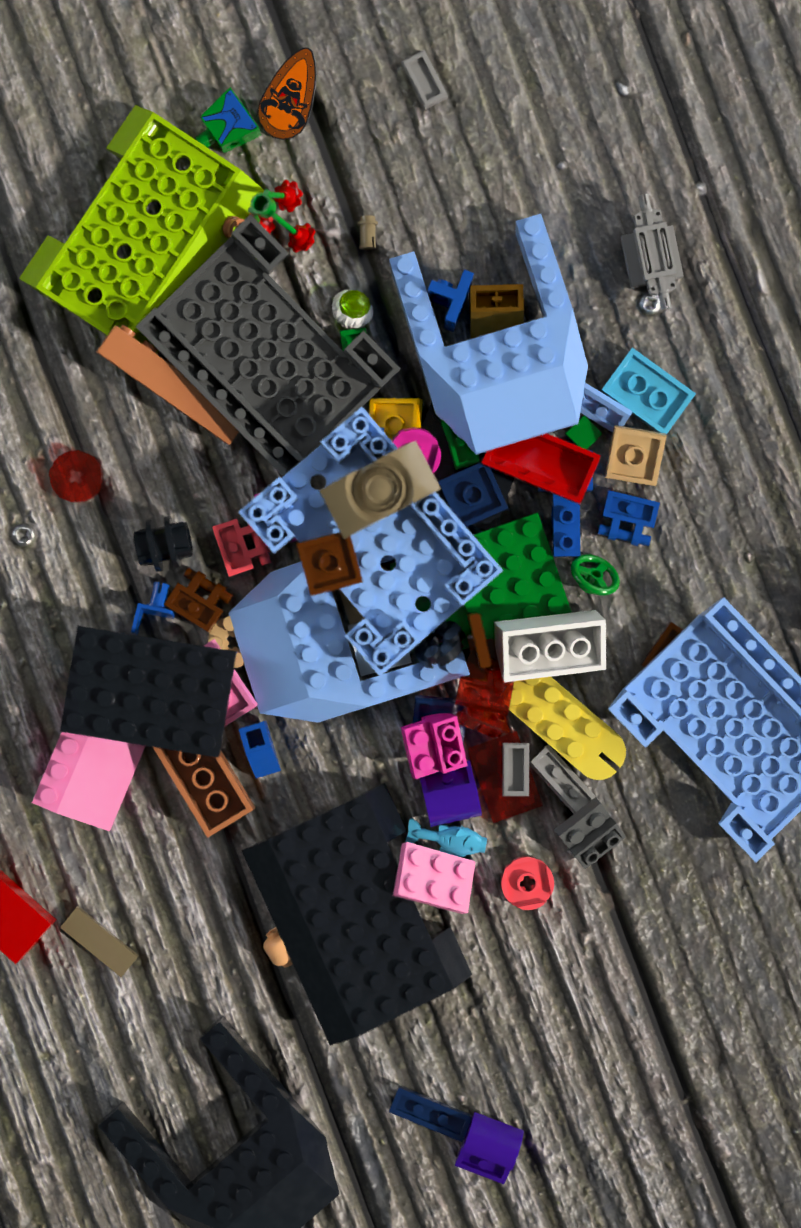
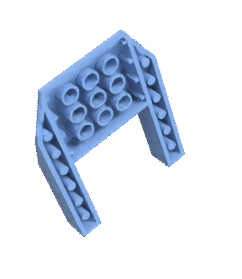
(509, 380)
(302, 658)

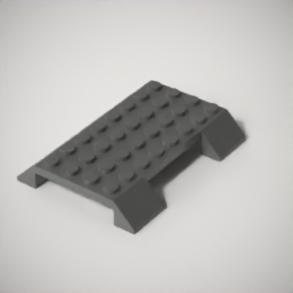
(262, 353)

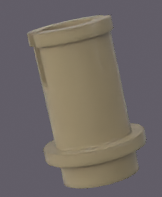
(367, 232)

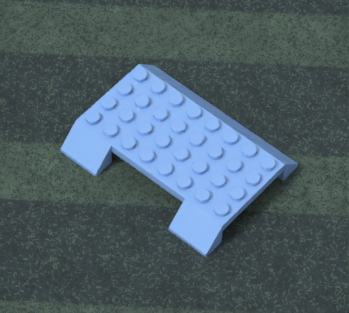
(732, 713)

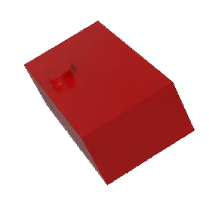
(21, 920)

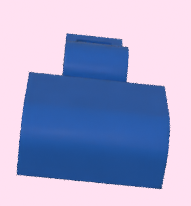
(566, 525)

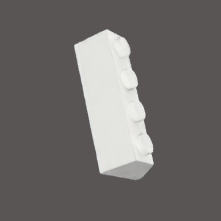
(550, 645)

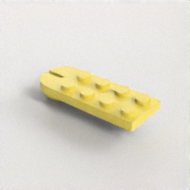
(567, 726)

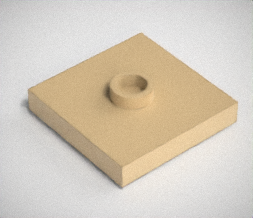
(635, 455)

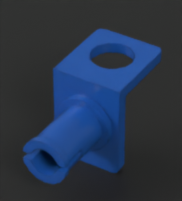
(155, 606)

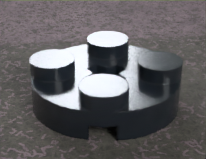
(430, 651)

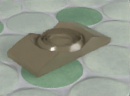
(379, 489)

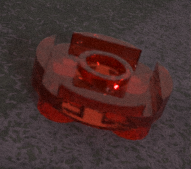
(61, 473)

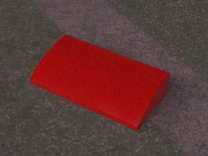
(547, 465)

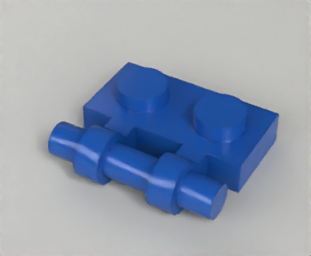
(629, 510)

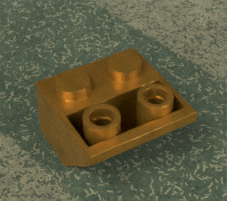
(495, 308)

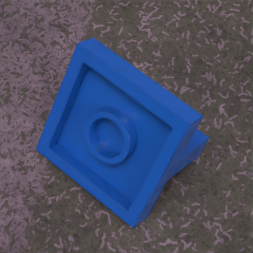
(454, 299)

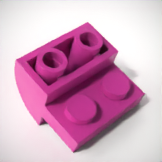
(434, 745)

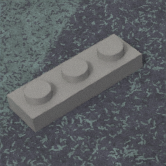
(561, 779)

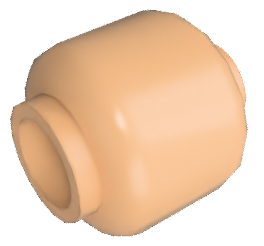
(276, 949)

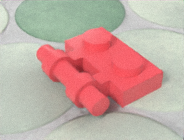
(234, 548)

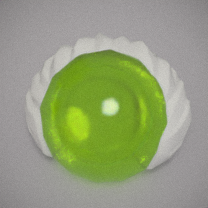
(352, 309)

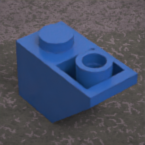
(259, 749)

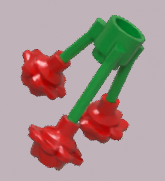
(287, 197)

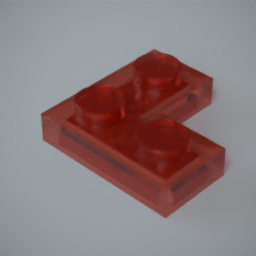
(488, 695)

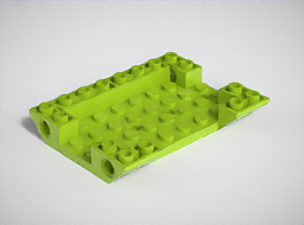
(163, 245)

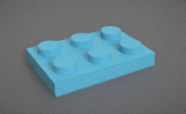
(648, 392)

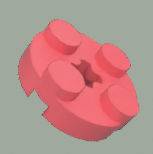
(515, 873)

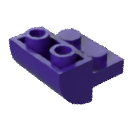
(451, 796)
(489, 1148)

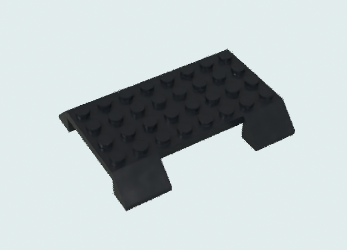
(347, 935)

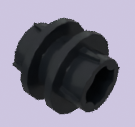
(163, 543)

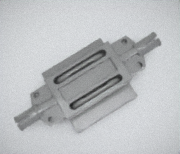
(652, 253)

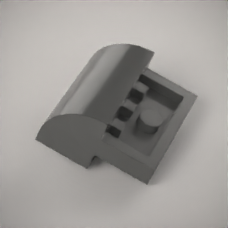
(590, 833)

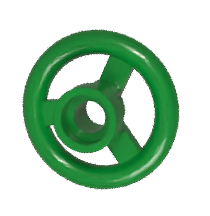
(592, 578)

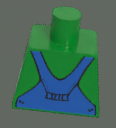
(227, 123)

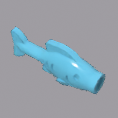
(453, 840)

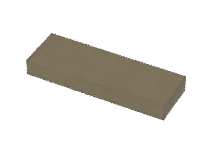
(99, 941)

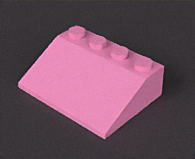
(88, 778)

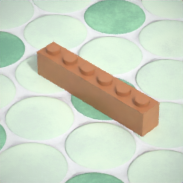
(164, 380)

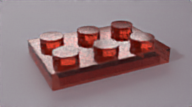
(488, 768)

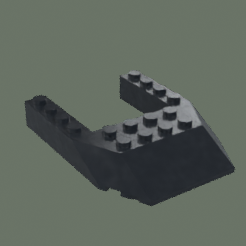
(265, 1180)

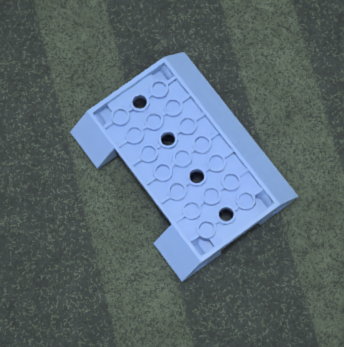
(426, 539)

